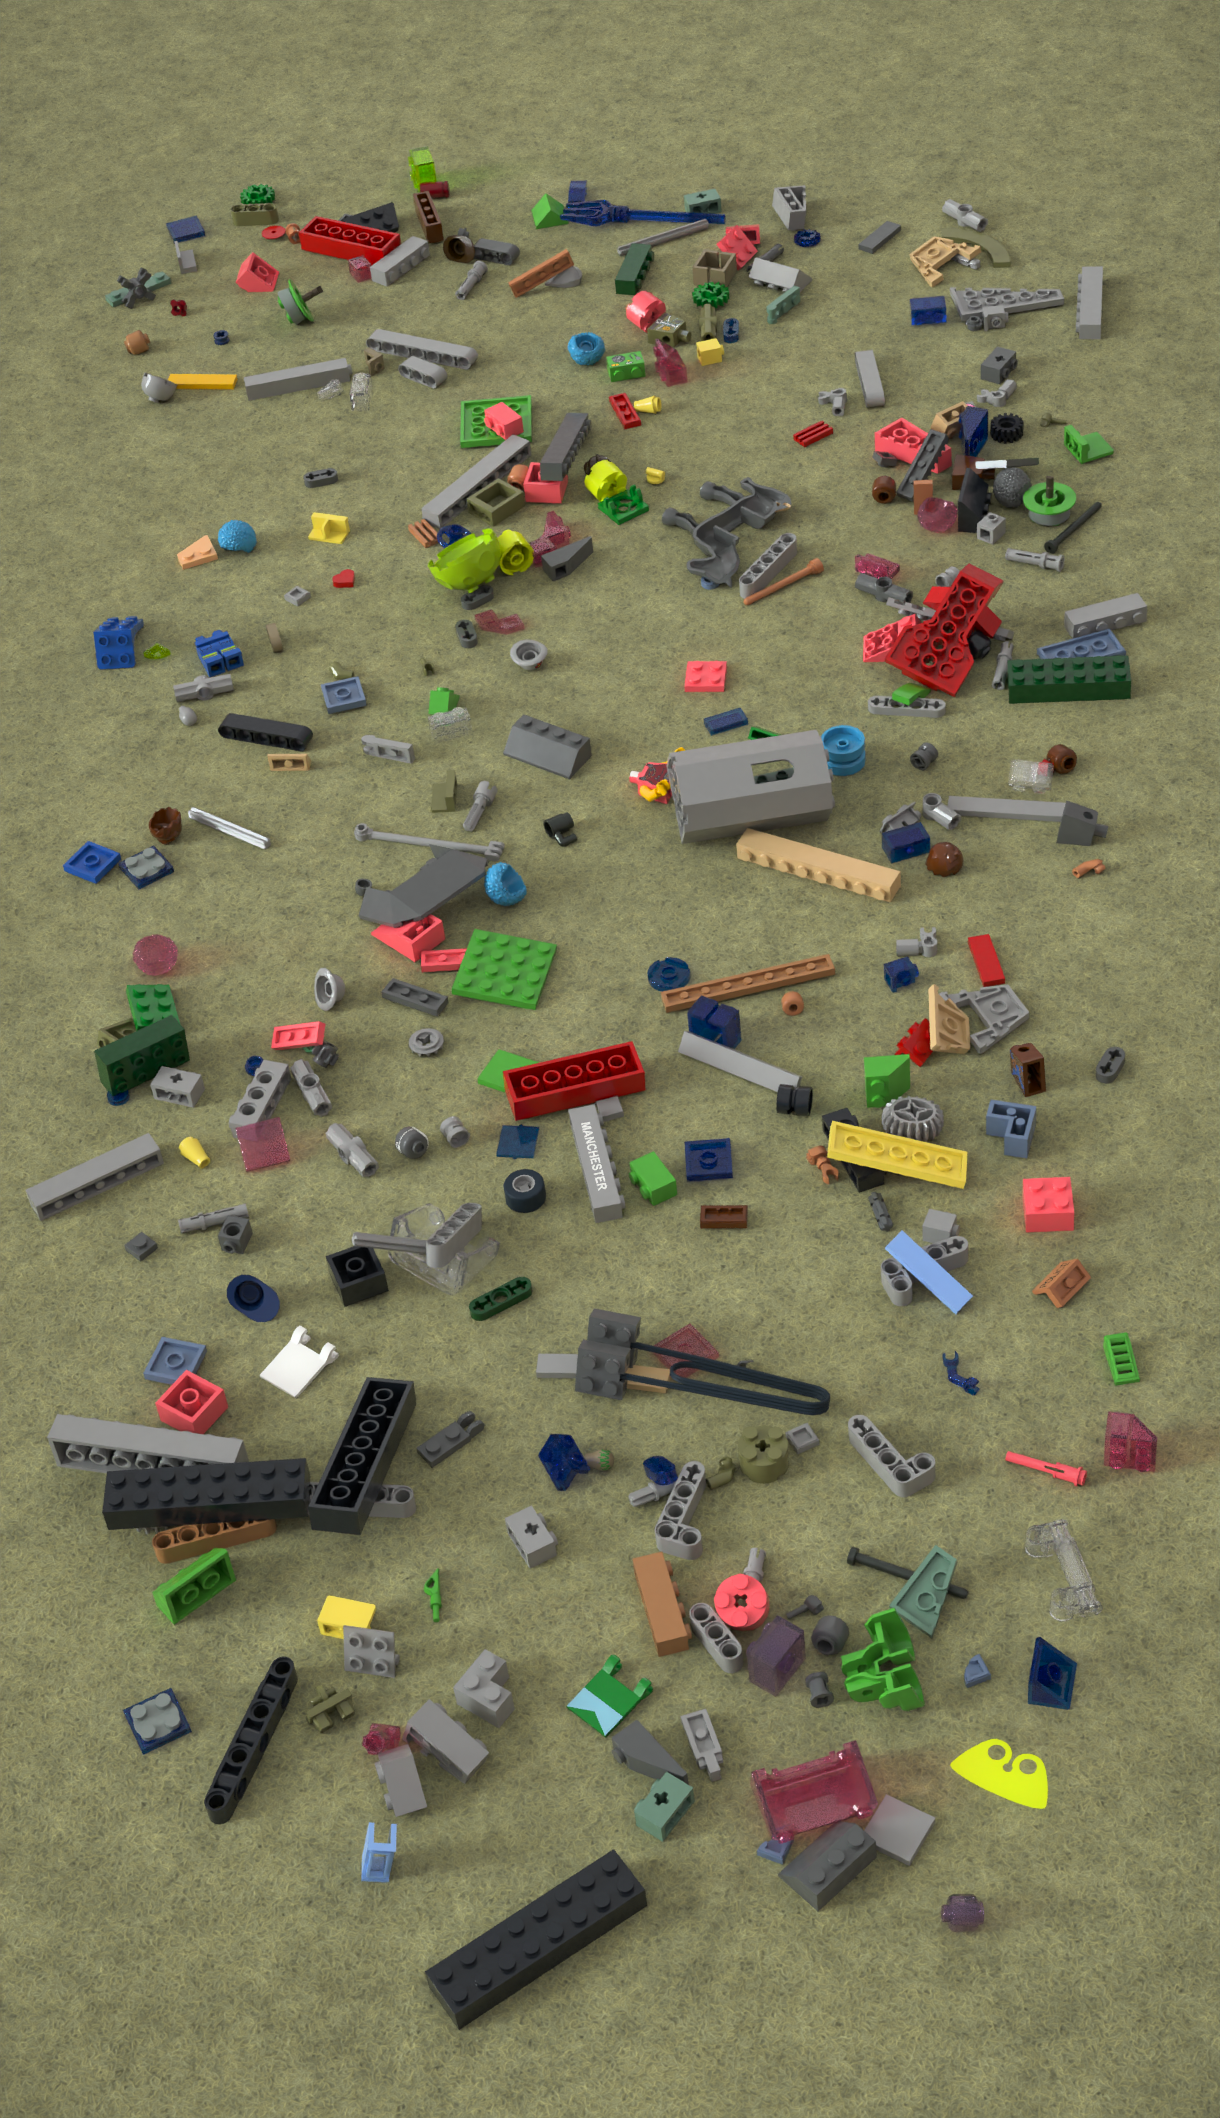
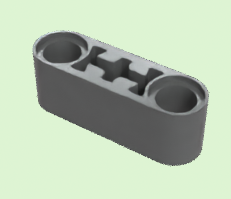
(496, 251)

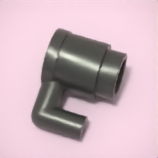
(557, 826)

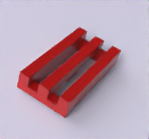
(813, 434)

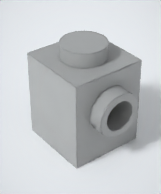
(991, 528)
(939, 1226)

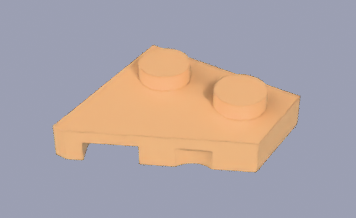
(197, 553)

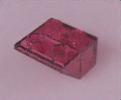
(669, 364)
(1129, 1443)

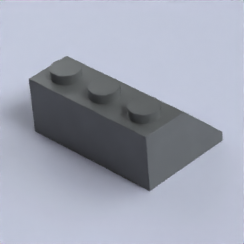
(830, 1863)

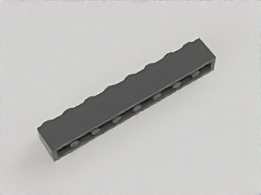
(564, 447)

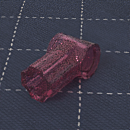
(381, 1738)

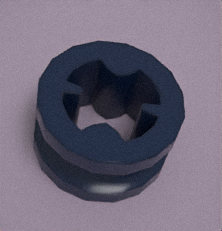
(221, 337)

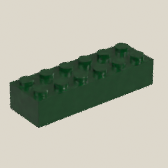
(1069, 679)

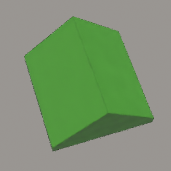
(547, 213)

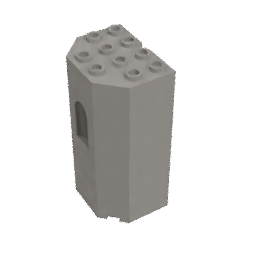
(719, 795)

